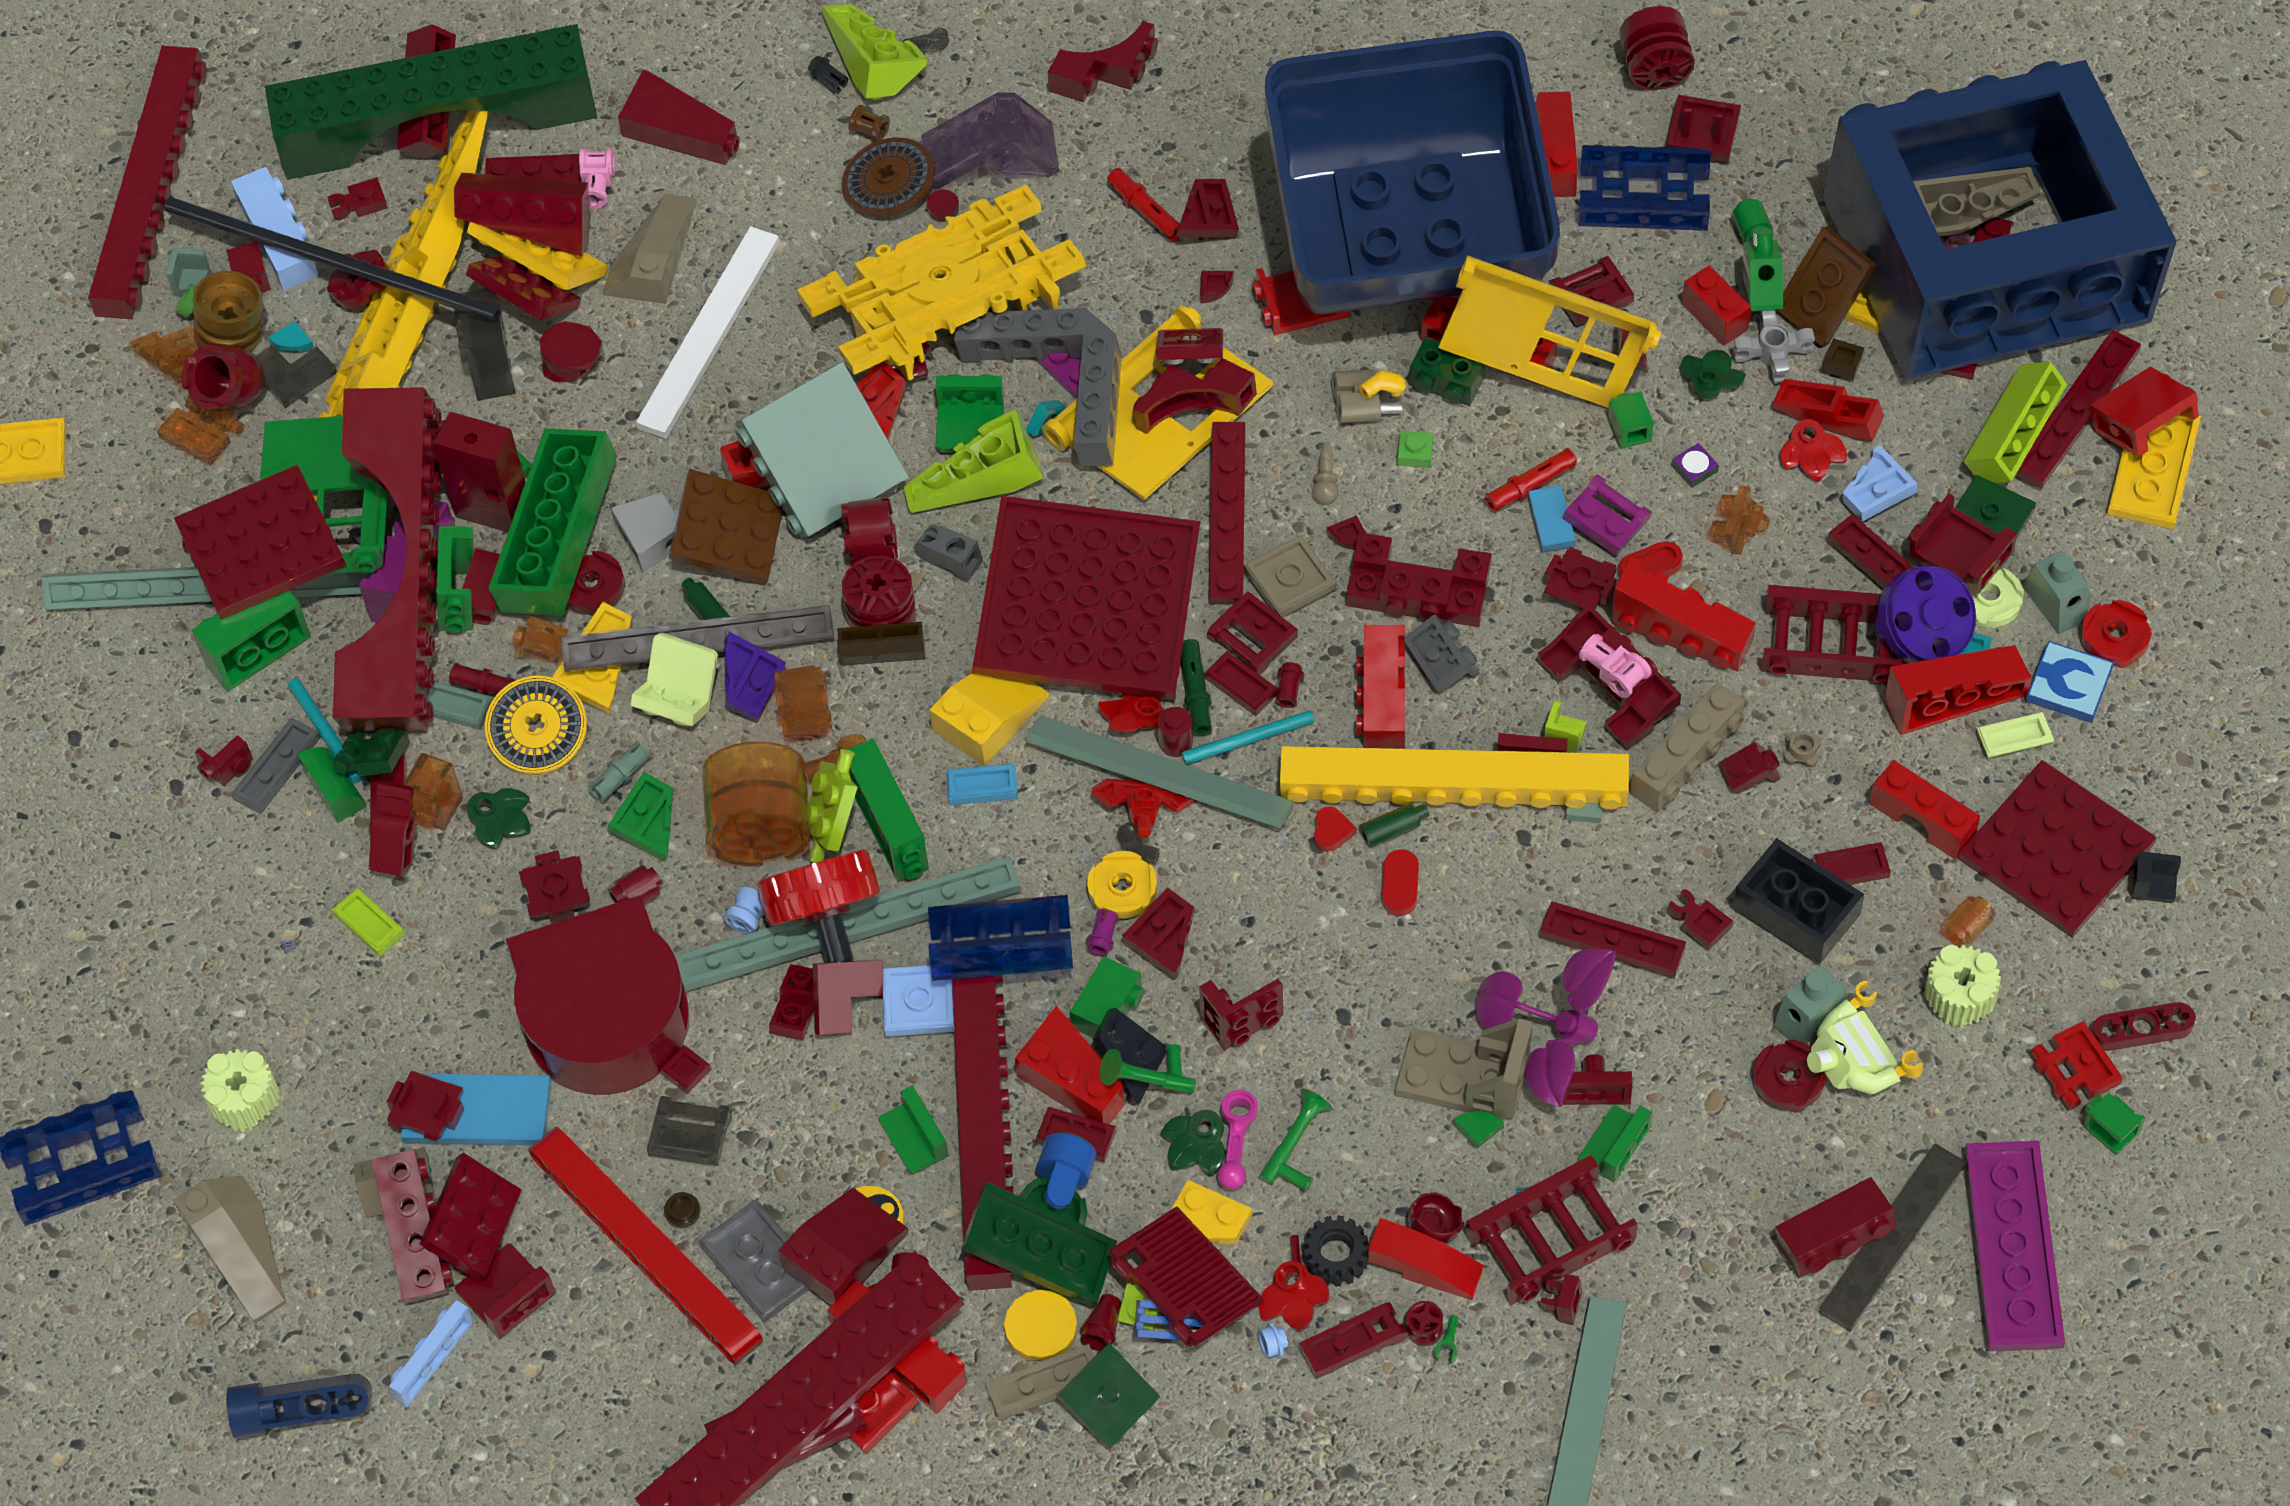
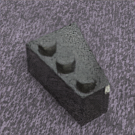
(485, 349)

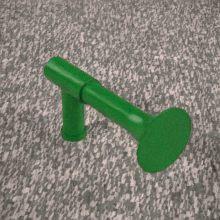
(1113, 1068)
(1277, 1164)

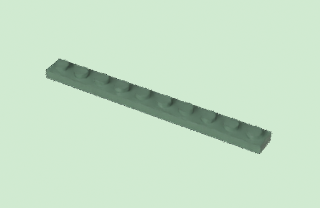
(162, 587)
(863, 920)

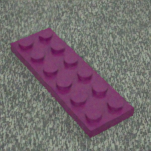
(2014, 1246)

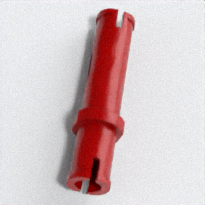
(1136, 197)
(1519, 486)

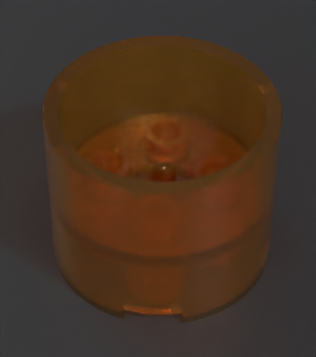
(755, 803)

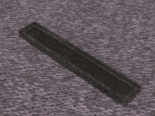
(1881, 1256)

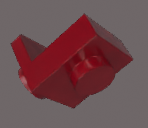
(227, 763)
(1750, 767)

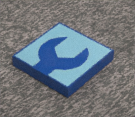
(2070, 681)

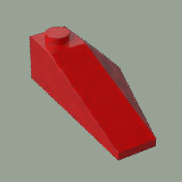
(1558, 138)

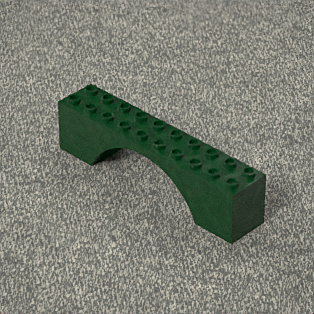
(331, 116)

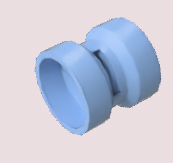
(745, 913)

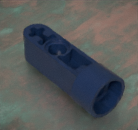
(255, 1408)

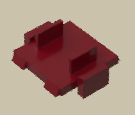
(1580, 579)
(554, 886)
(425, 1105)

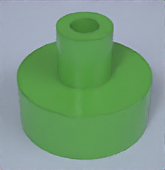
(185, 303)

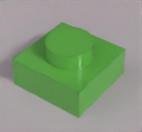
(1415, 449)

